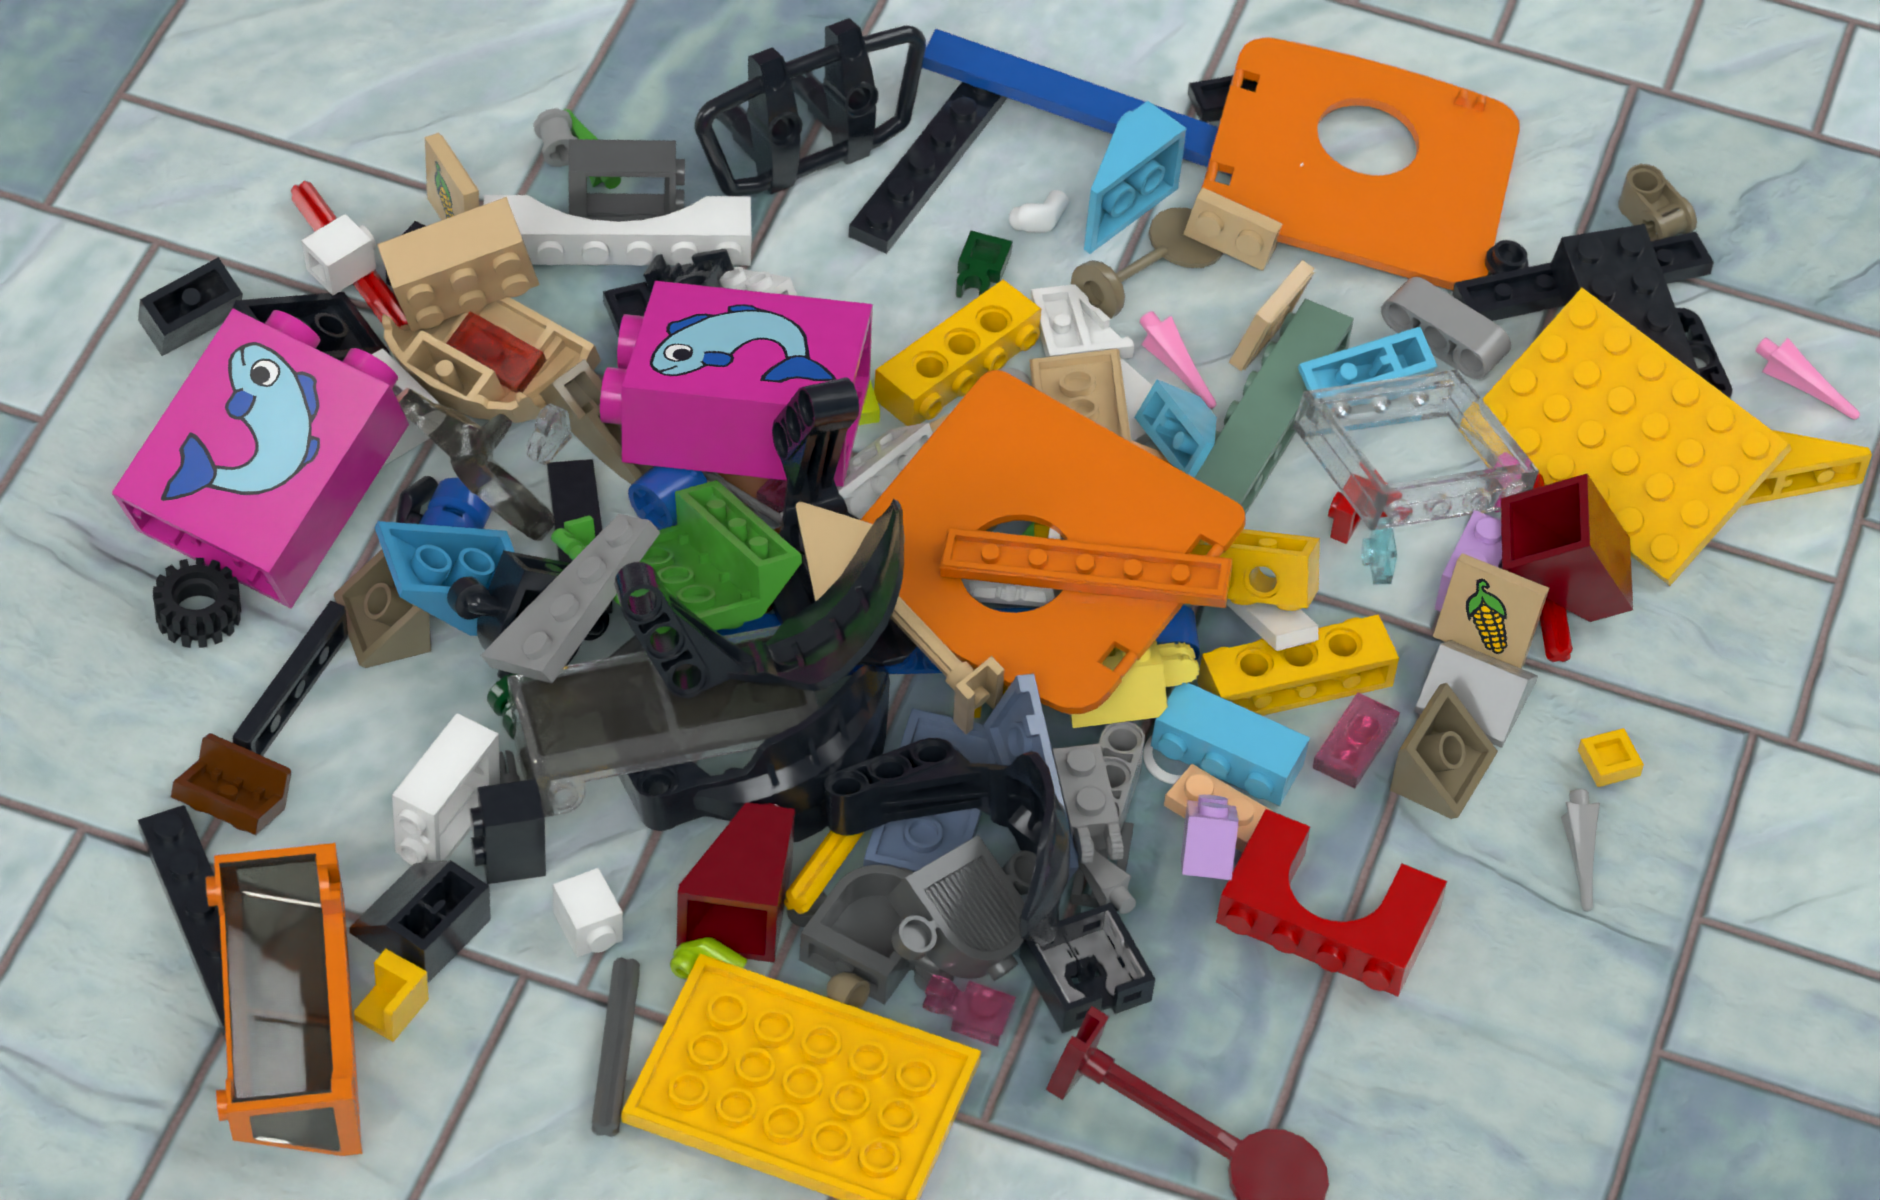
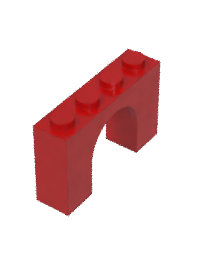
(1369, 949)

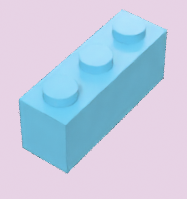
(1230, 742)

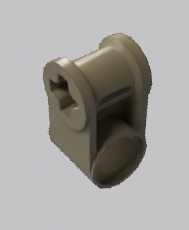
(1654, 202)

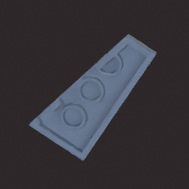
(1020, 727)

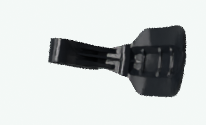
(809, 443)
(805, 651)
(784, 769)
(937, 779)

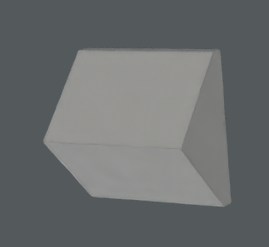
(1485, 686)

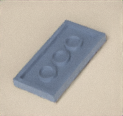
(924, 839)

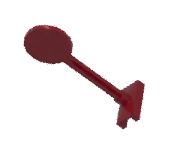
(1261, 1166)

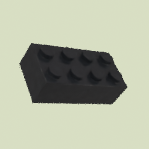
(1626, 277)

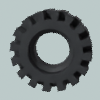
(199, 623)

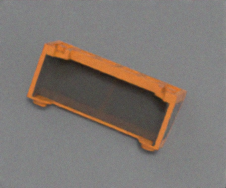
(287, 1000)

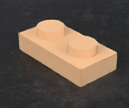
(1198, 782)

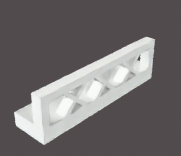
(879, 464)

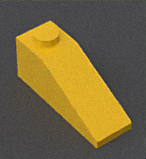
(1813, 467)

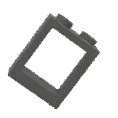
(624, 159)

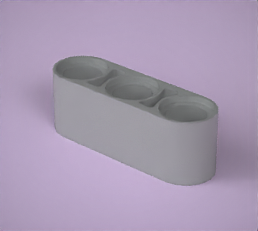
(1449, 326)
(1122, 753)

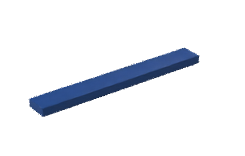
(1051, 89)

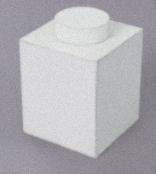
(339, 254)
(588, 913)

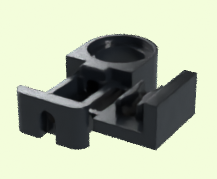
(698, 274)

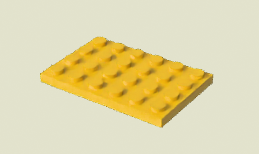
(1641, 424)
(801, 1085)

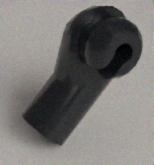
(413, 498)

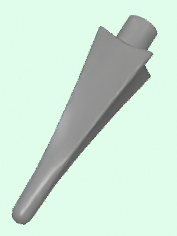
(1580, 828)
(1108, 883)

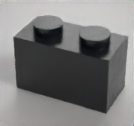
(188, 306)
(509, 831)

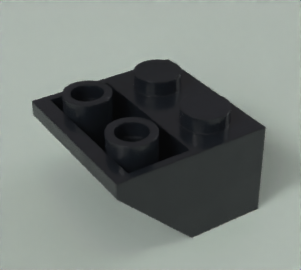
(426, 915)

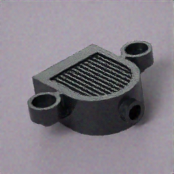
(512, 589)

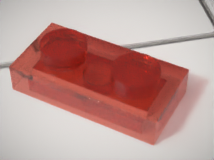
(497, 349)

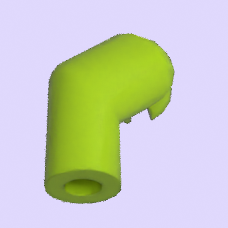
(688, 952)

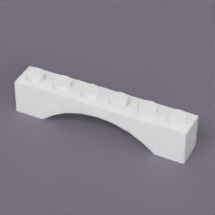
(573, 240)

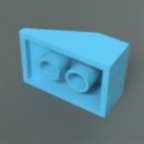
(1135, 173)

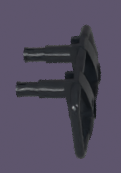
(841, 103)

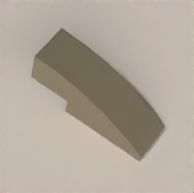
(580, 394)

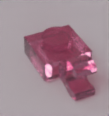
(975, 1012)

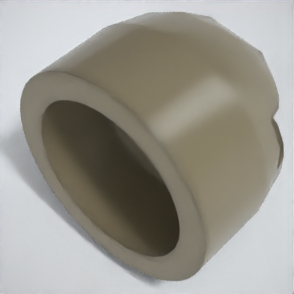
(848, 989)

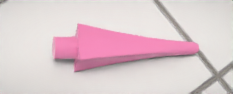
(1166, 344)
(1793, 368)

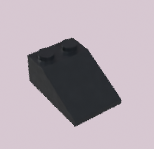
(328, 315)

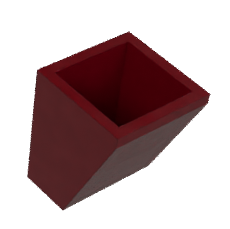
(1571, 544)
(741, 884)

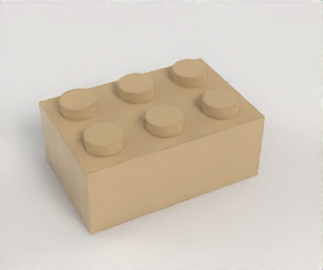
(458, 265)

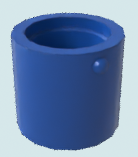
(654, 493)

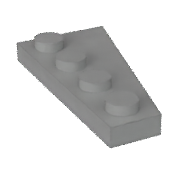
(565, 612)

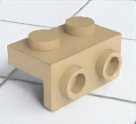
(1233, 229)

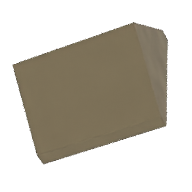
(378, 620)
(1442, 756)

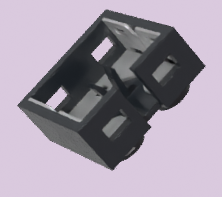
(1081, 947)

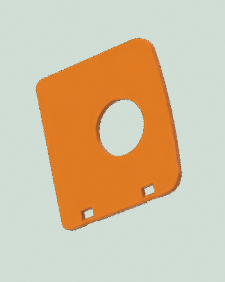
(1416, 222)
(1035, 460)

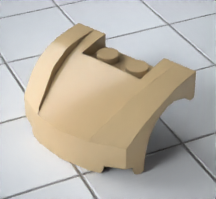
(471, 386)

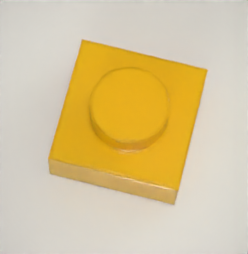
(1610, 757)

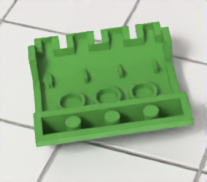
(713, 561)

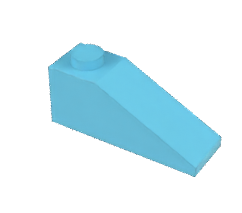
(1377, 360)
(1178, 426)

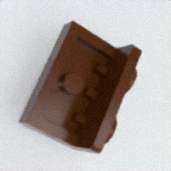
(234, 785)

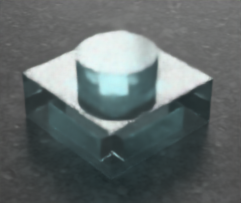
(1380, 554)

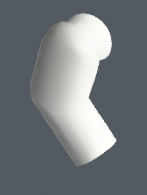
(1039, 217)

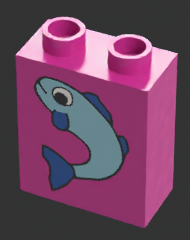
(718, 368)
(264, 453)

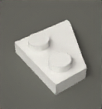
(1074, 325)

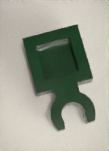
(982, 262)

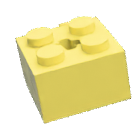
(1144, 685)

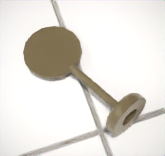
(1166, 236)

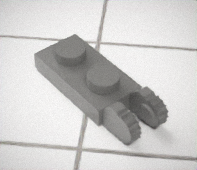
(1088, 800)

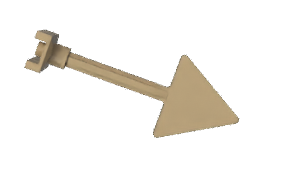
(830, 545)

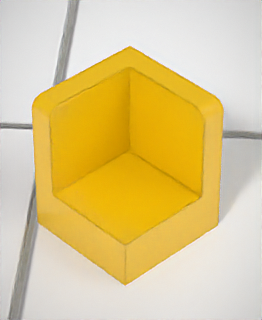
(395, 998)

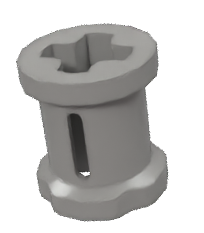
(554, 129)

